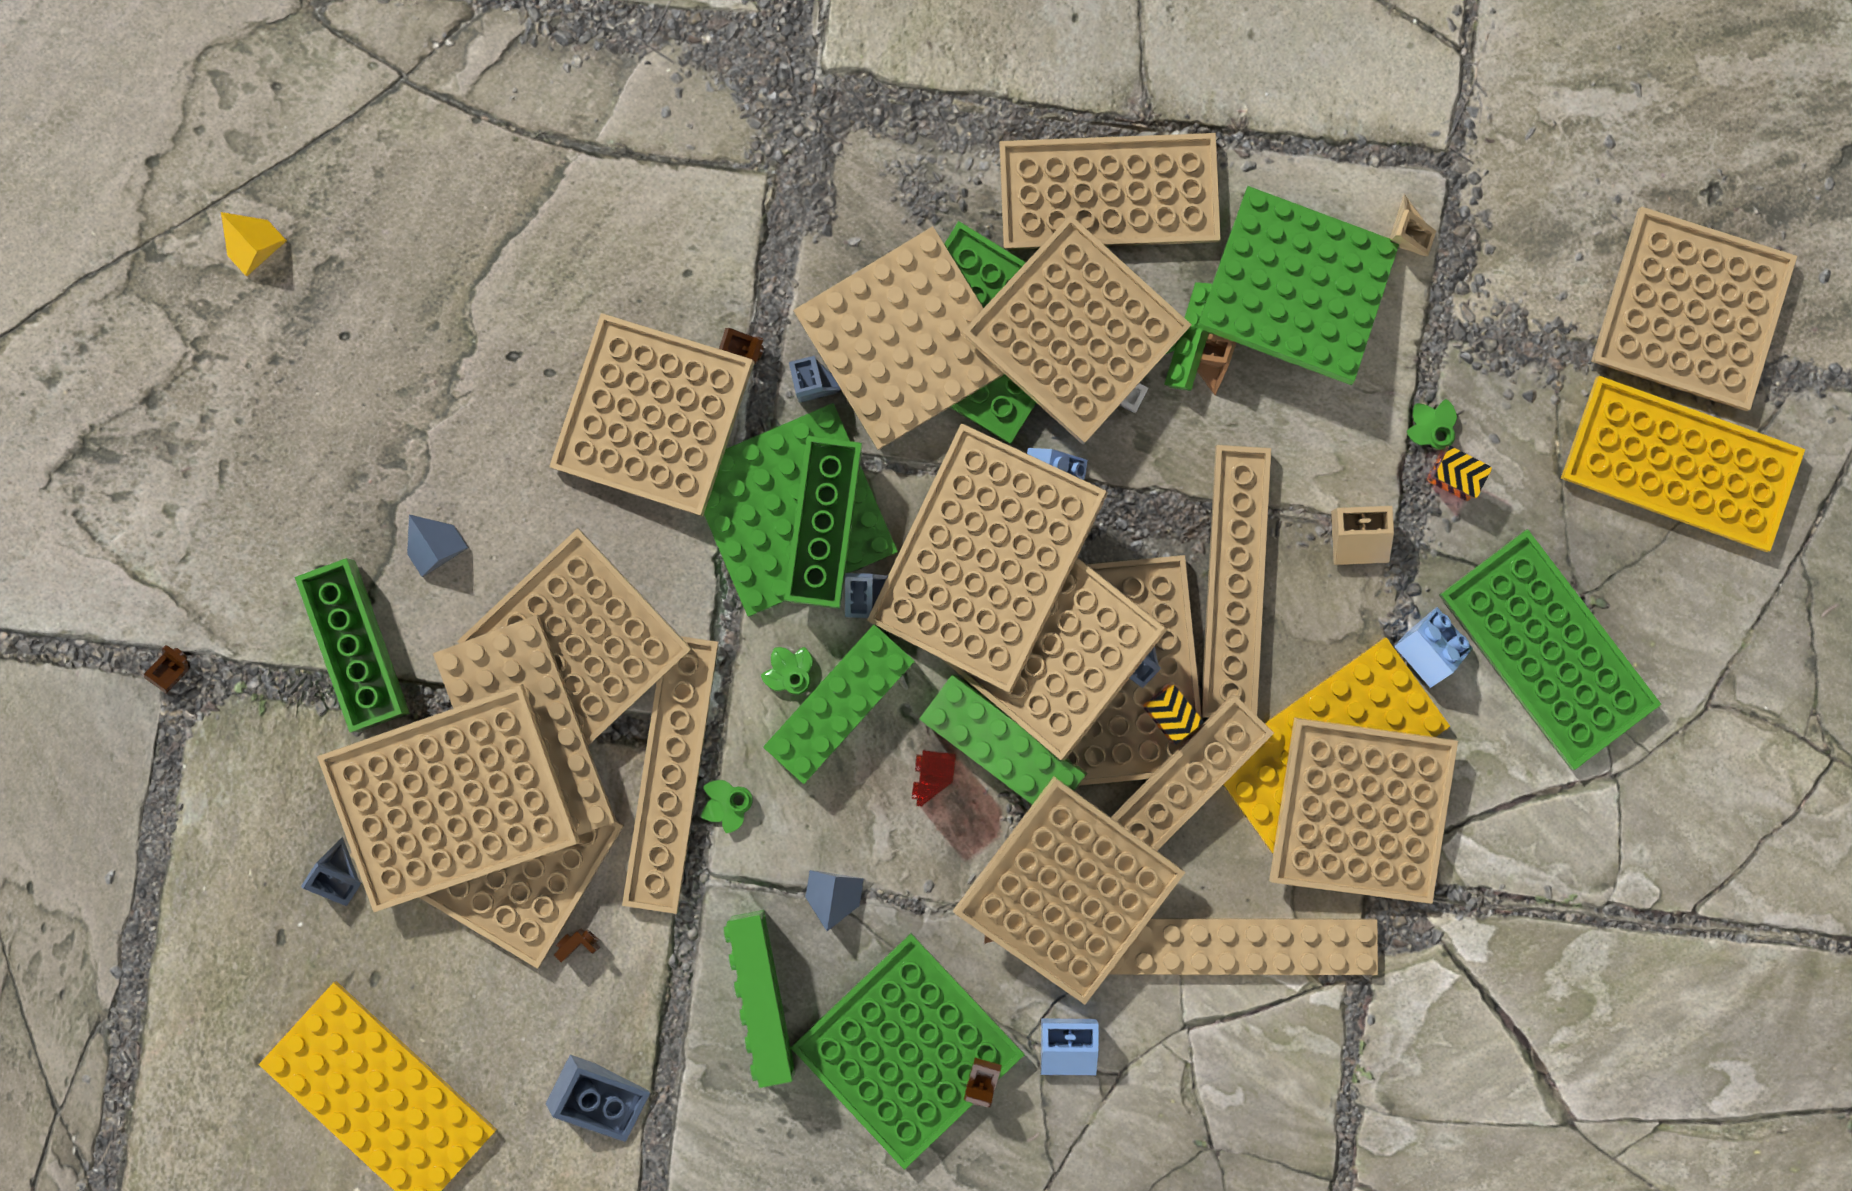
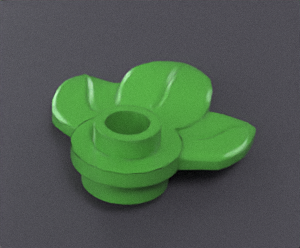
(1431, 421)
(786, 667)
(722, 805)

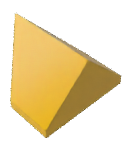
(249, 240)

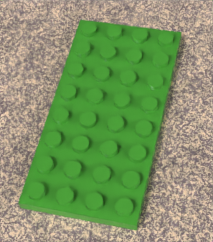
(1550, 649)

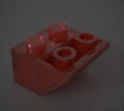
(936, 774)

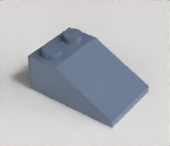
(596, 1099)

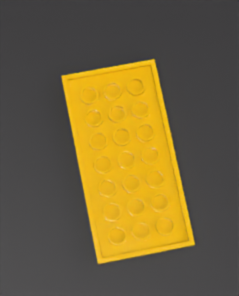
(1683, 464)
(1367, 692)
(376, 1094)

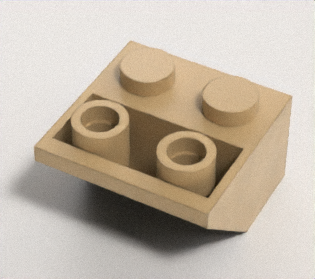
(1362, 534)

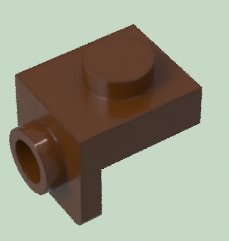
(742, 344)
(167, 669)
(569, 944)
(982, 1082)

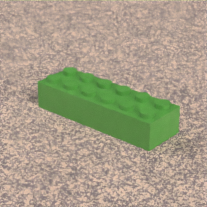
(823, 522)
(352, 645)
(838, 704)
(996, 741)
(761, 999)

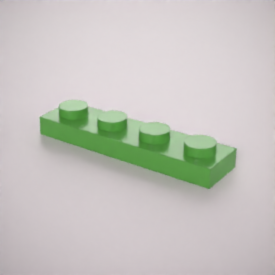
(1190, 344)

